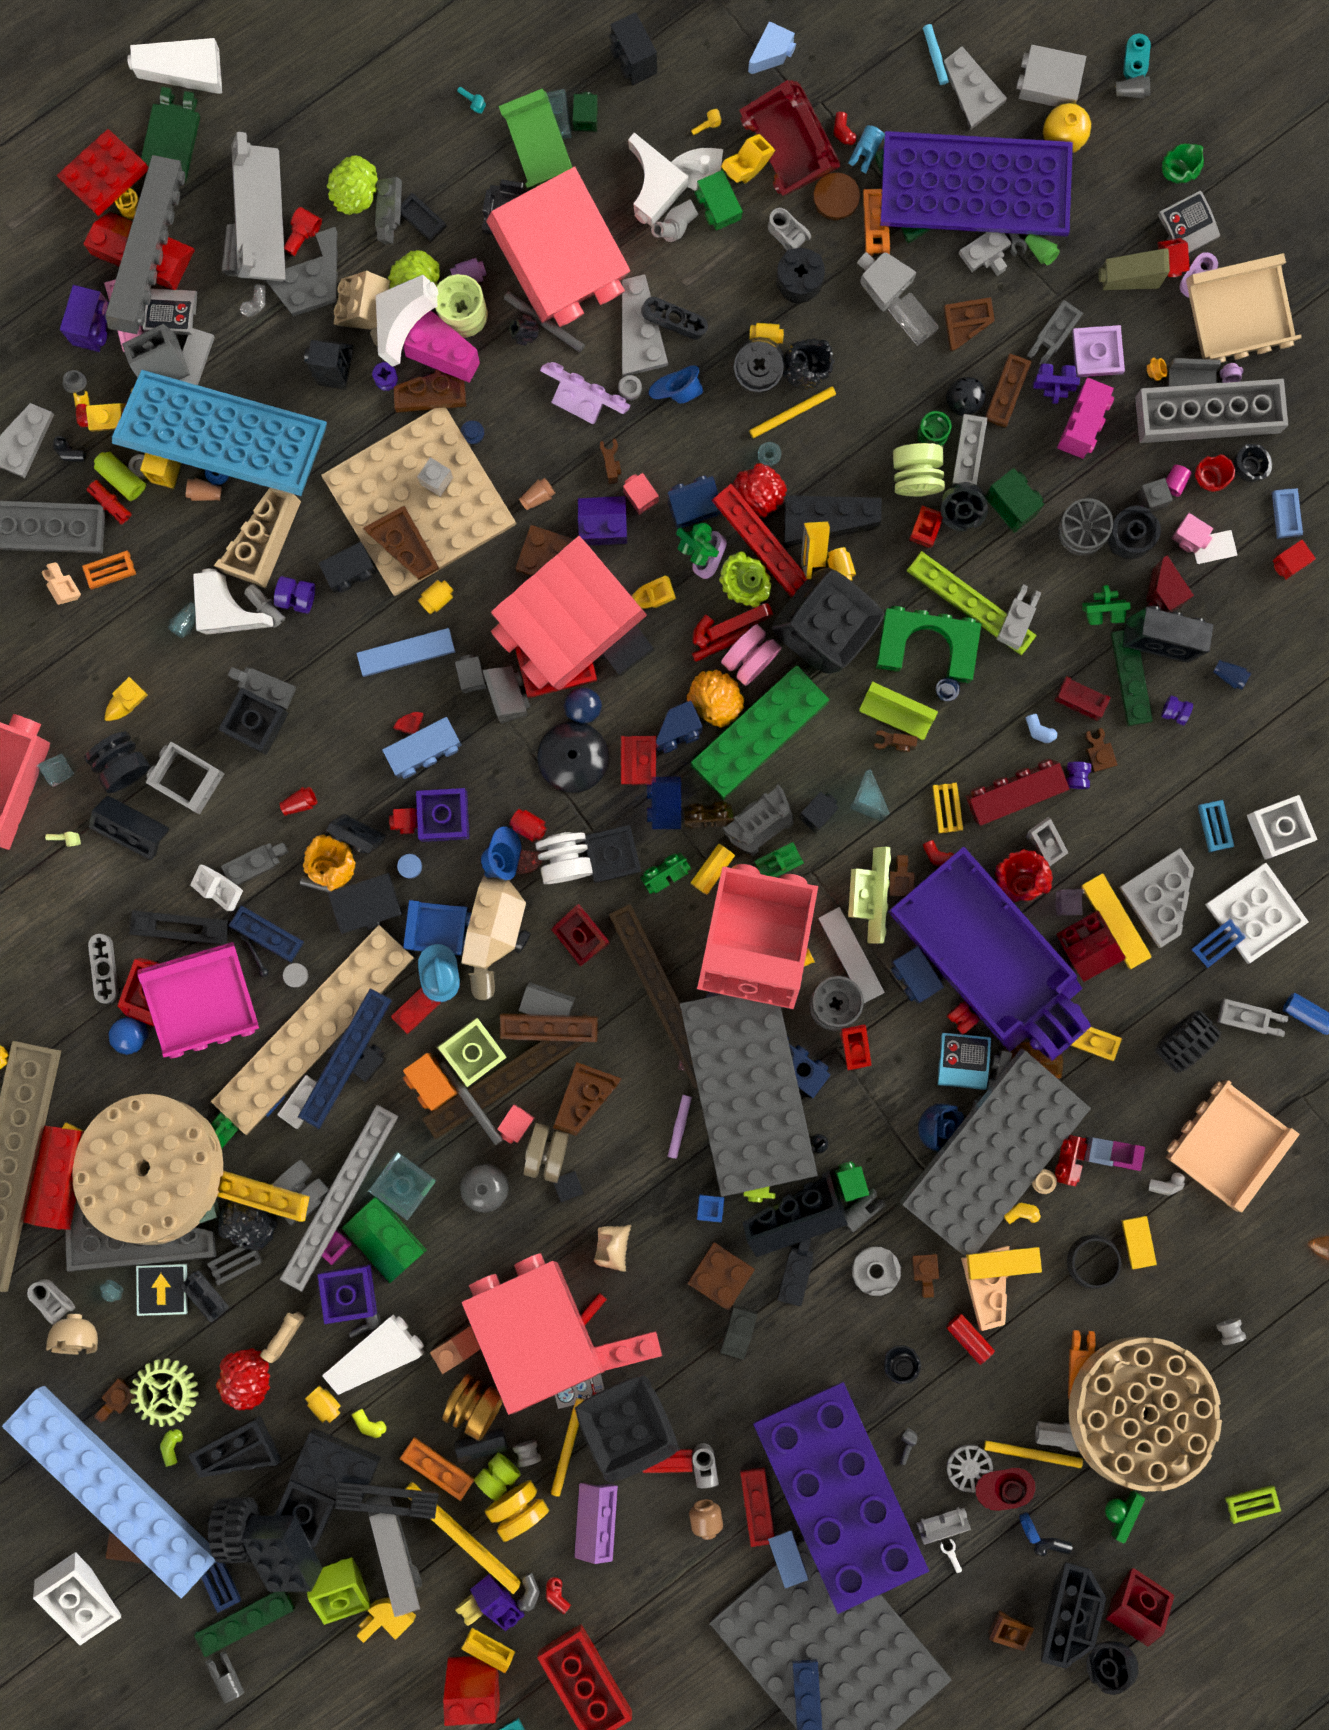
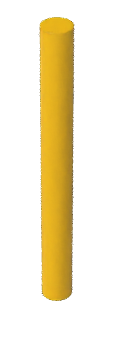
(792, 412)
(566, 1451)
(1033, 1454)

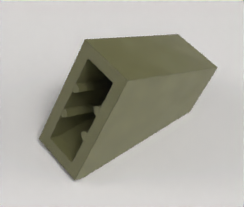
(1135, 271)

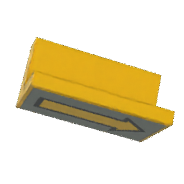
(814, 546)

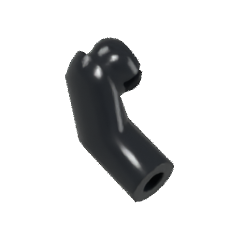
(1052, 1544)

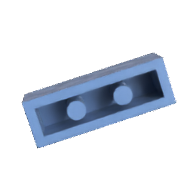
(422, 748)

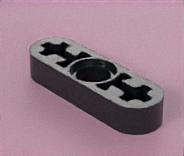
(665, 322)

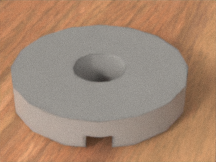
(889, 1277)

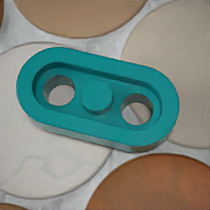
(1136, 56)

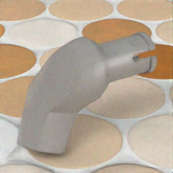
(675, 222)

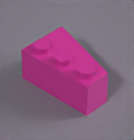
(441, 348)
(1086, 418)

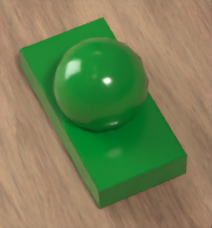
(1124, 1514)

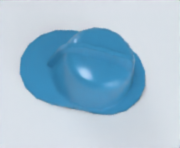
(438, 973)

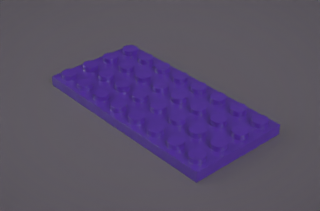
(976, 183)

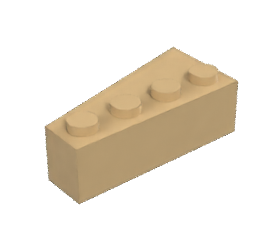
(261, 539)

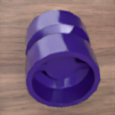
(294, 594)

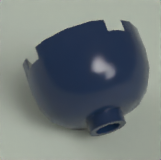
(938, 1125)

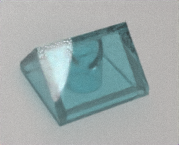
(869, 799)
(402, 1185)

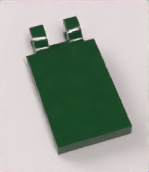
(172, 129)

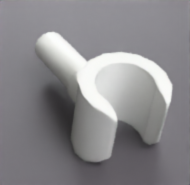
(952, 1556)

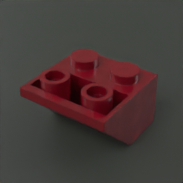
(1091, 946)

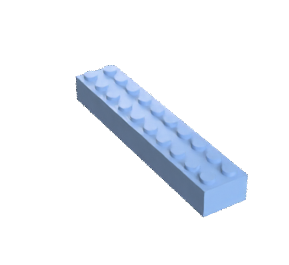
(111, 1490)

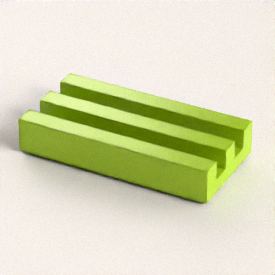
(1252, 1494)

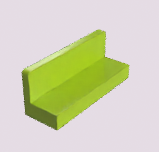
(898, 711)

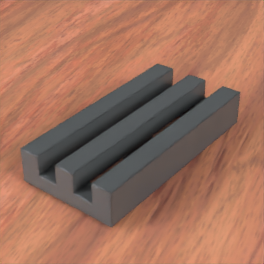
(216, 1272)

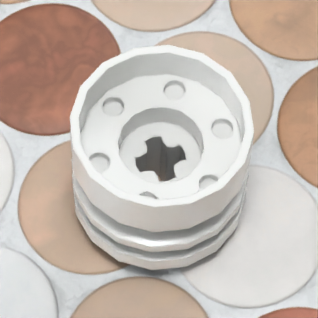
(564, 858)

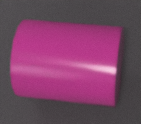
(1177, 479)

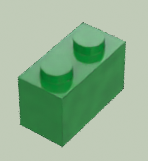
(718, 200)
(851, 1181)

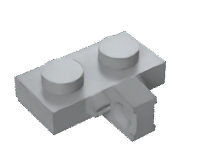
(986, 251)

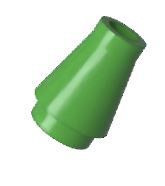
(1042, 248)

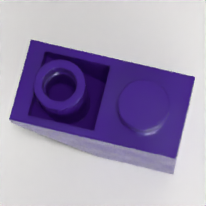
(496, 1602)

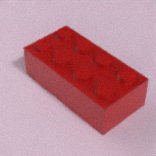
(584, 1682)

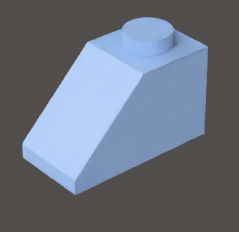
(772, 48)

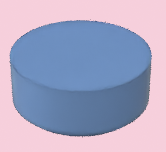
(409, 866)

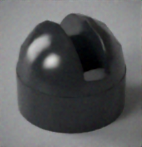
(815, 1139)

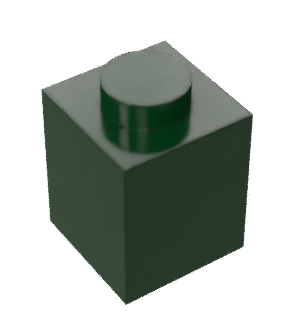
(585, 112)

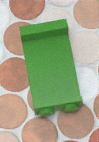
(536, 137)

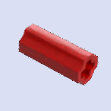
(970, 1338)
(678, 1462)

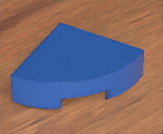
(1029, 1528)

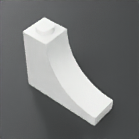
(661, 182)
(399, 311)
(218, 611)

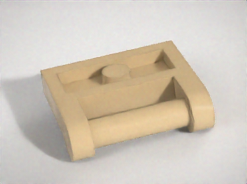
(283, 1337)

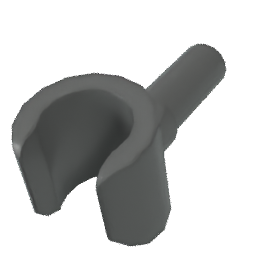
(372, 1323)
(910, 1438)

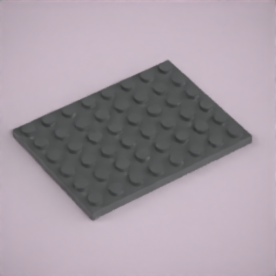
(867, 1656)

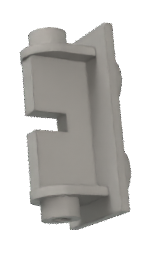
(943, 1526)

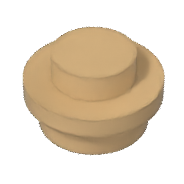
(1044, 1182)

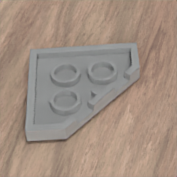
(1161, 896)

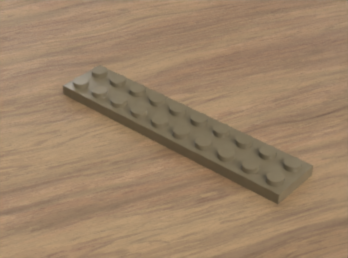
(23, 1115)

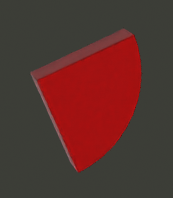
(409, 723)

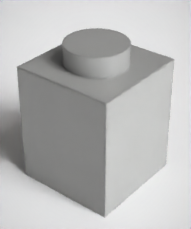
(435, 477)

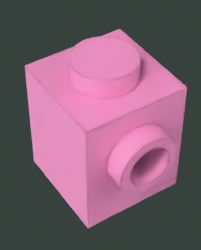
(1192, 534)

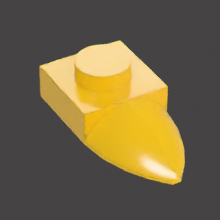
(654, 593)
(125, 699)

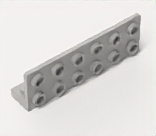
(257, 211)

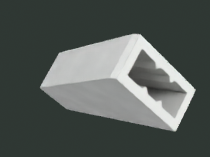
(179, 63)

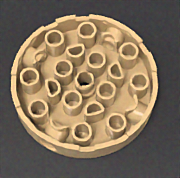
(114, 1162)
(1110, 1406)

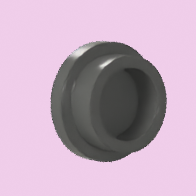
(74, 381)

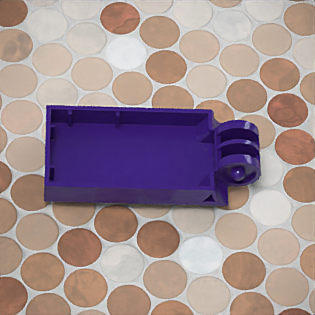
(993, 956)

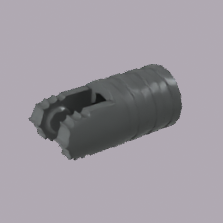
(858, 1214)
(227, 1683)

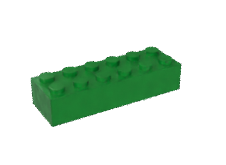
(759, 732)

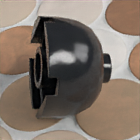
(963, 506)
(1112, 1667)

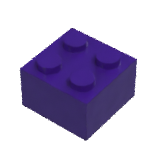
(85, 318)
(442, 815)
(347, 1294)

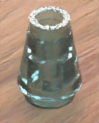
(183, 621)

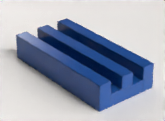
(1234, 930)

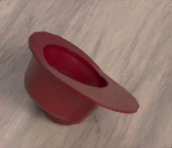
(1005, 1489)

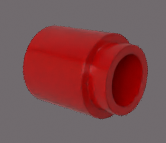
(528, 825)

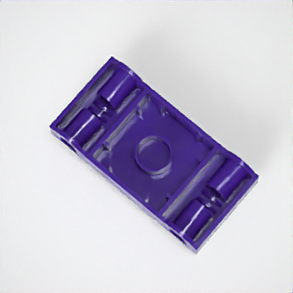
(840, 1497)

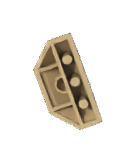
(493, 923)

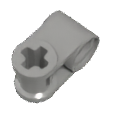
(790, 234)
(51, 1302)

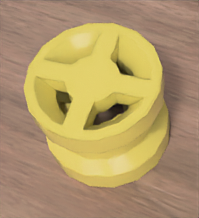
(469, 1610)

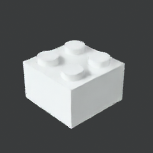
(1281, 827)

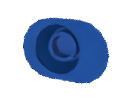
(679, 386)
(502, 855)

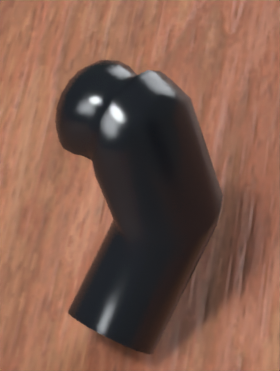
(65, 451)

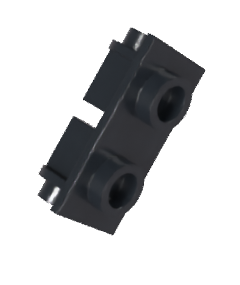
(204, 1296)

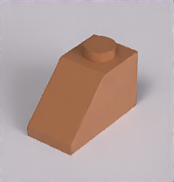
(455, 1349)

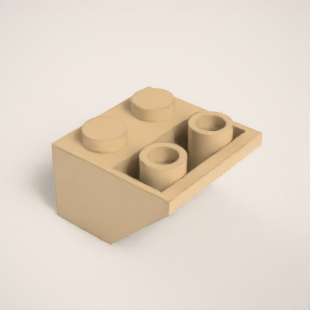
(358, 300)

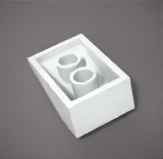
(75, 1599)

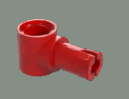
(304, 225)

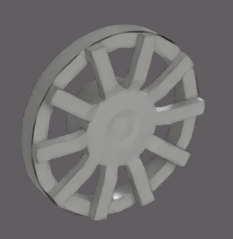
(968, 1467)

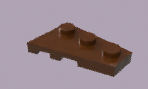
(583, 1097)

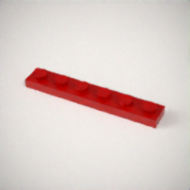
(760, 539)

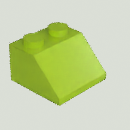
(339, 1592)

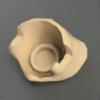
(612, 1247)

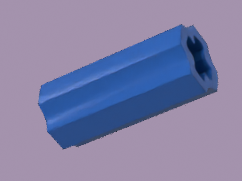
(1307, 1013)

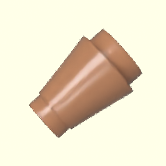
(202, 490)
(537, 494)

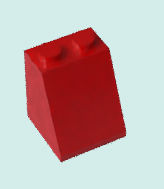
(470, 1692)

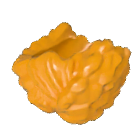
(716, 697)
(329, 862)

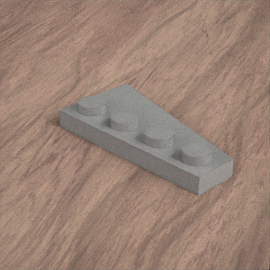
(640, 338)

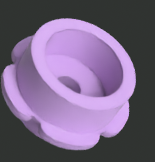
(1231, 373)

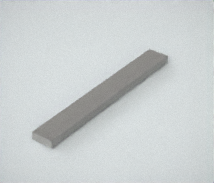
(339, 1198)

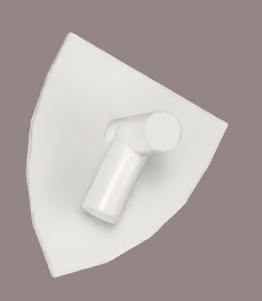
(699, 164)

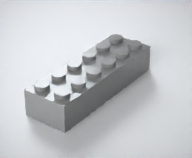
(1211, 410)

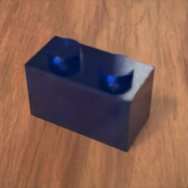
(665, 802)

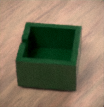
(1014, 500)

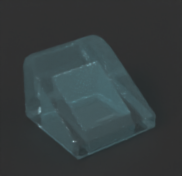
(55, 770)

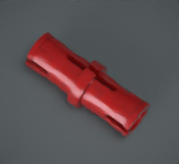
(109, 502)

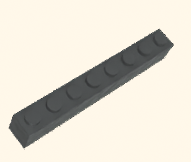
(145, 245)

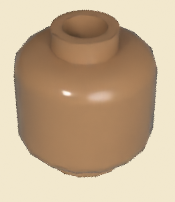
(706, 1519)

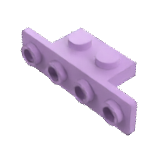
(581, 397)

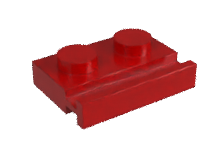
(638, 760)

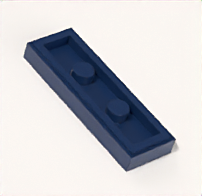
(266, 934)

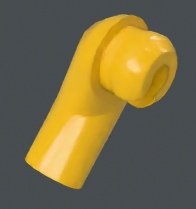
(1024, 1211)

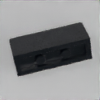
(127, 827)

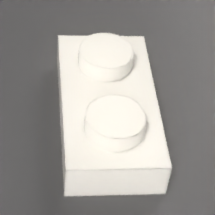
(296, 1102)

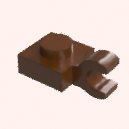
(612, 467)
(902, 742)
(901, 881)
(925, 1269)
(117, 1399)

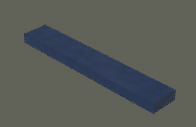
(344, 1058)

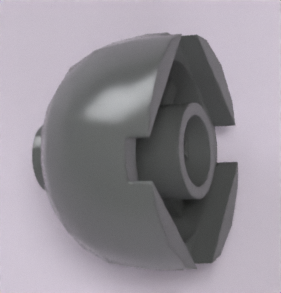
(484, 1188)

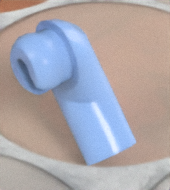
(1040, 732)

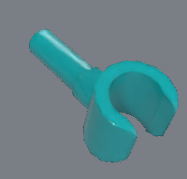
(477, 101)

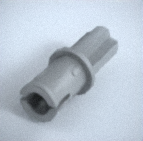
(263, 604)

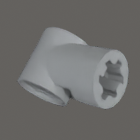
(709, 1478)

